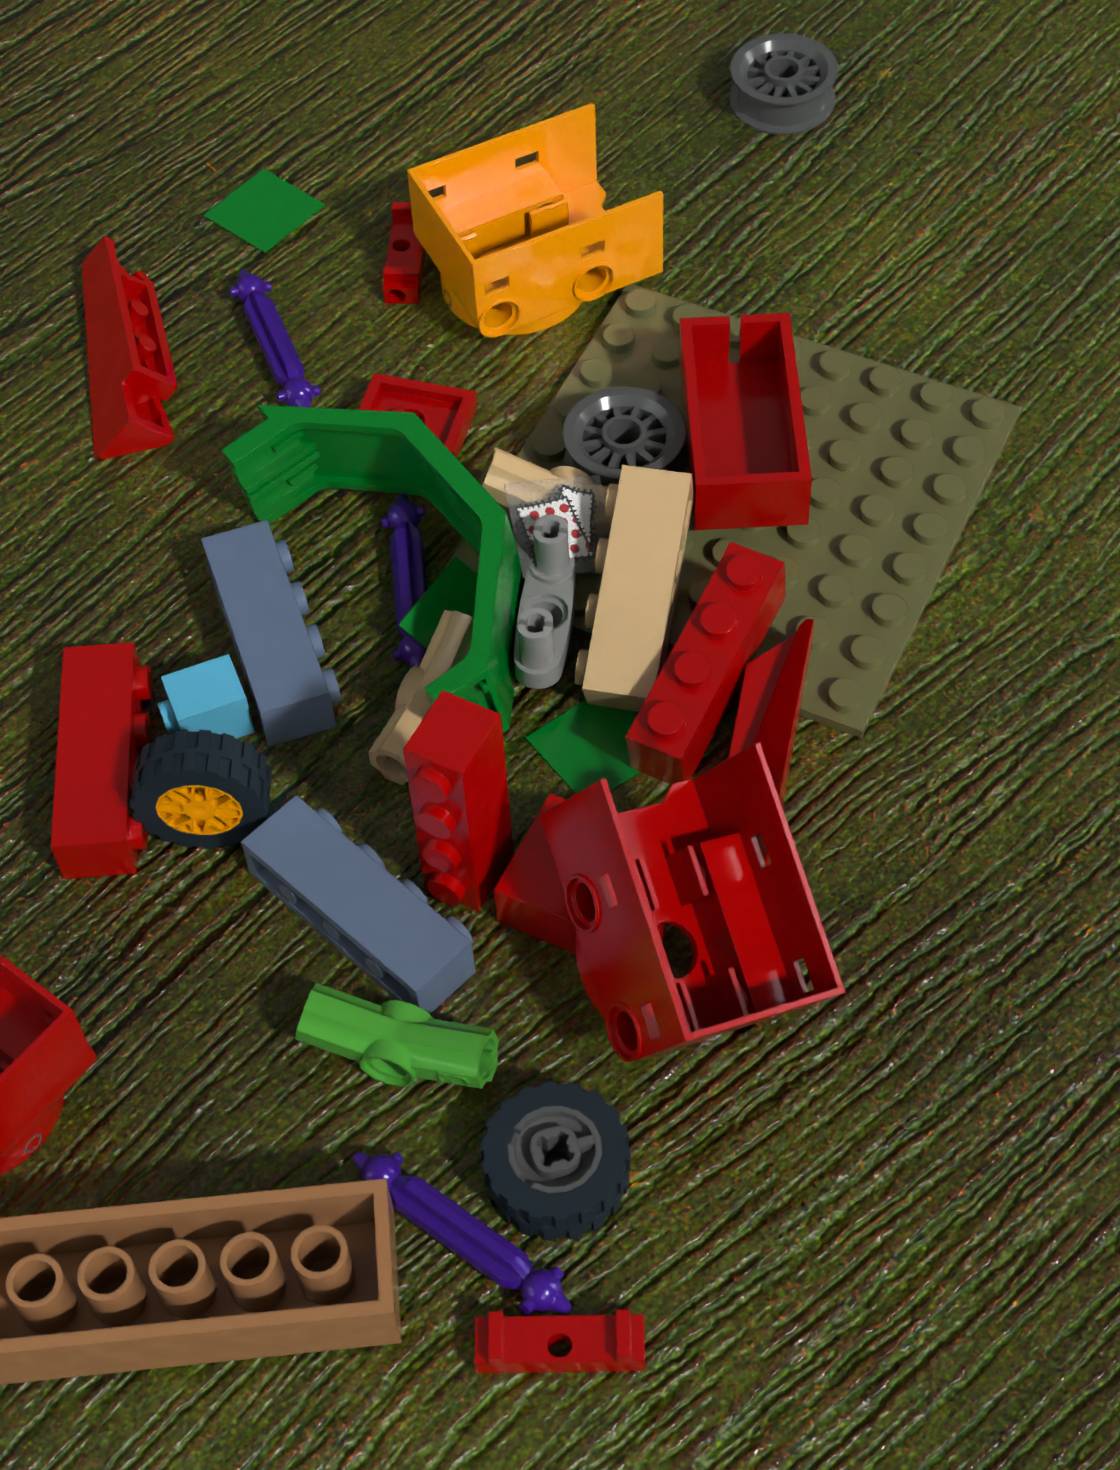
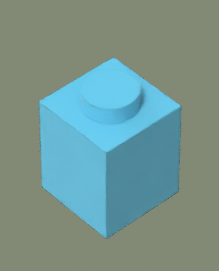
(206, 699)

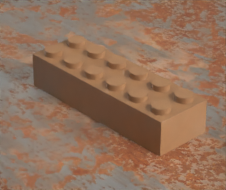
(198, 1281)

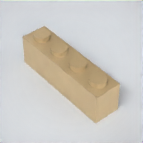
(637, 586)

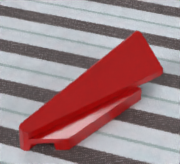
(126, 357)
(772, 706)

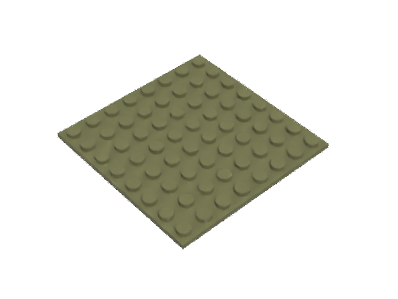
(890, 495)

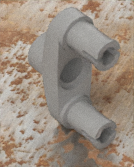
(546, 608)

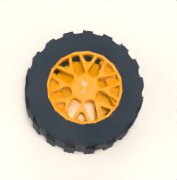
(200, 789)

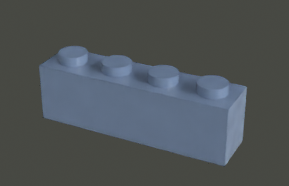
(270, 633)
(360, 905)

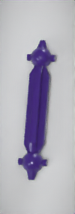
(274, 340)
(407, 570)
(466, 1235)

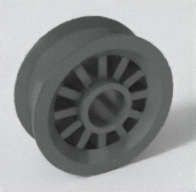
(783, 83)
(624, 429)

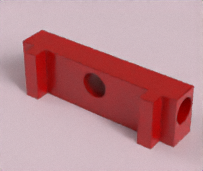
(404, 259)
(524, 1343)

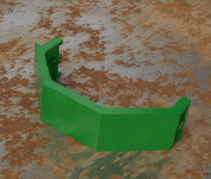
(395, 452)

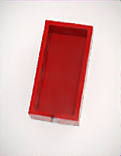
(744, 423)

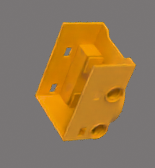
(531, 238)

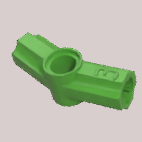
(398, 1040)

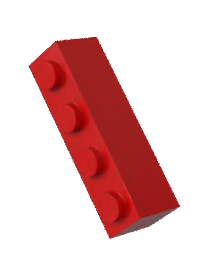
(706, 665)
(96, 760)
(460, 800)

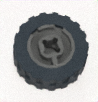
(555, 1160)

